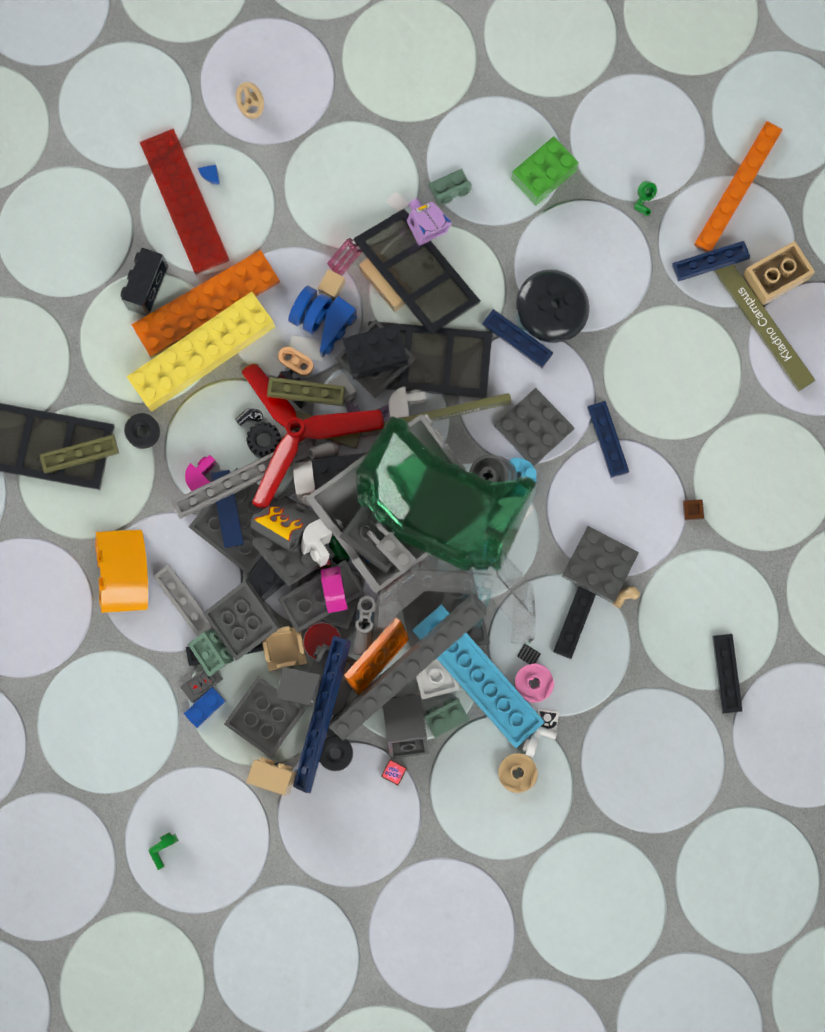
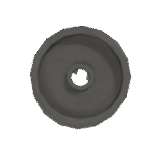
(494, 468)

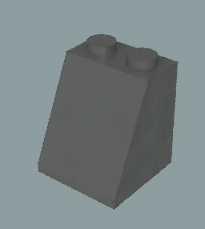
(405, 726)

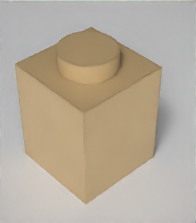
(331, 284)

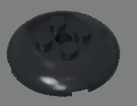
(539, 315)

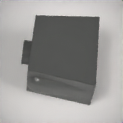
(298, 687)

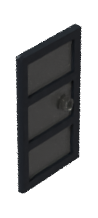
(417, 272)
(446, 361)
(34, 432)

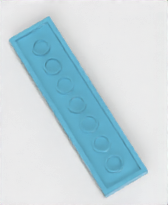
(484, 683)

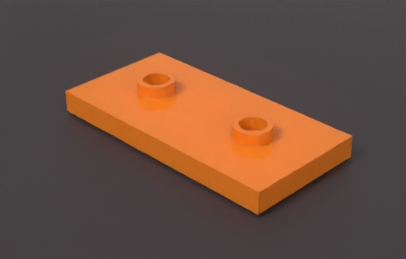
(377, 657)

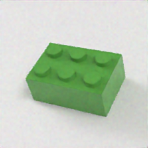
(544, 170)

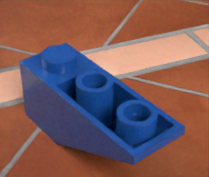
(337, 319)

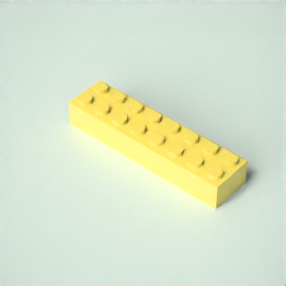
(201, 351)

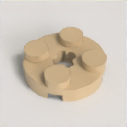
(523, 782)

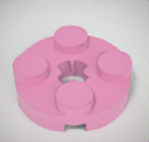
(530, 672)

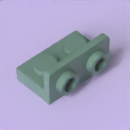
(450, 187)
(210, 652)
(446, 717)

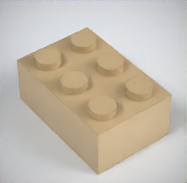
(778, 273)
(271, 777)

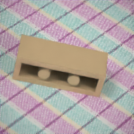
(381, 285)

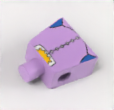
(427, 221)

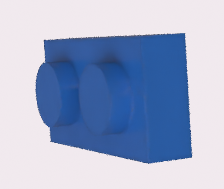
(204, 707)

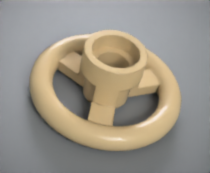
(252, 99)

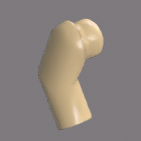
(626, 593)

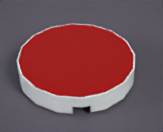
(317, 635)

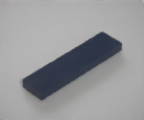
(711, 261)
(517, 338)
(608, 439)
(228, 517)

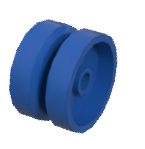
(309, 309)

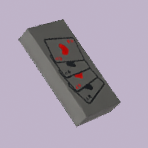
(200, 684)

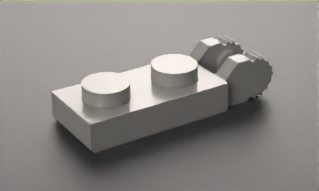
(393, 549)

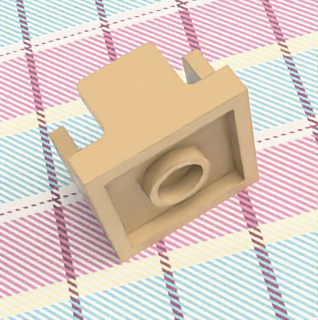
(284, 649)

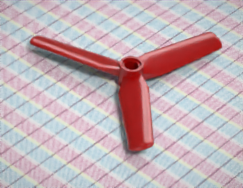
(314, 427)

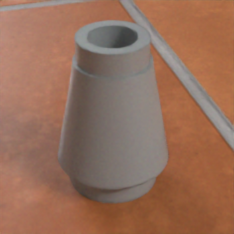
(324, 450)

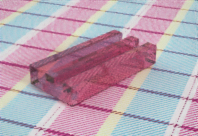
(353, 248)

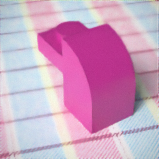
(195, 476)
(333, 589)

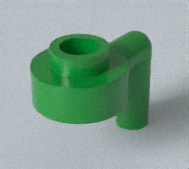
(646, 192)
(166, 841)

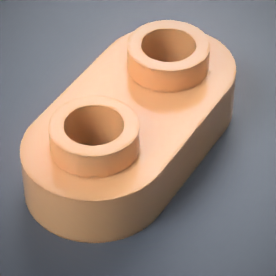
(296, 361)

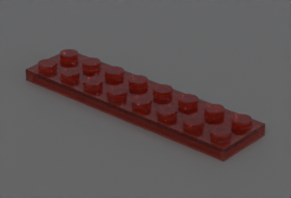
(184, 201)

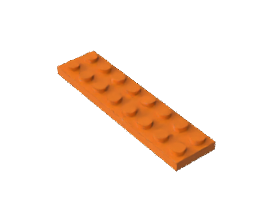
(202, 303)

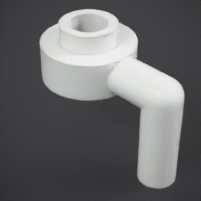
(530, 745)

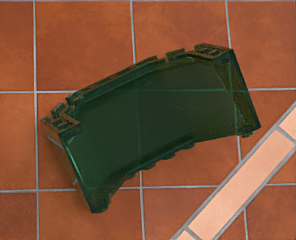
(439, 503)

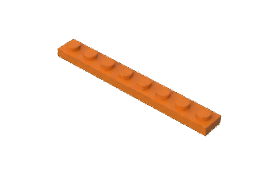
(738, 187)

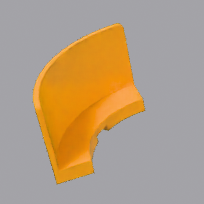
(122, 570)

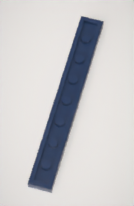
(322, 714)

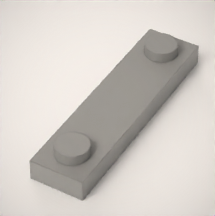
(182, 600)

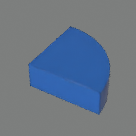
(210, 174)

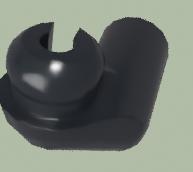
(249, 414)

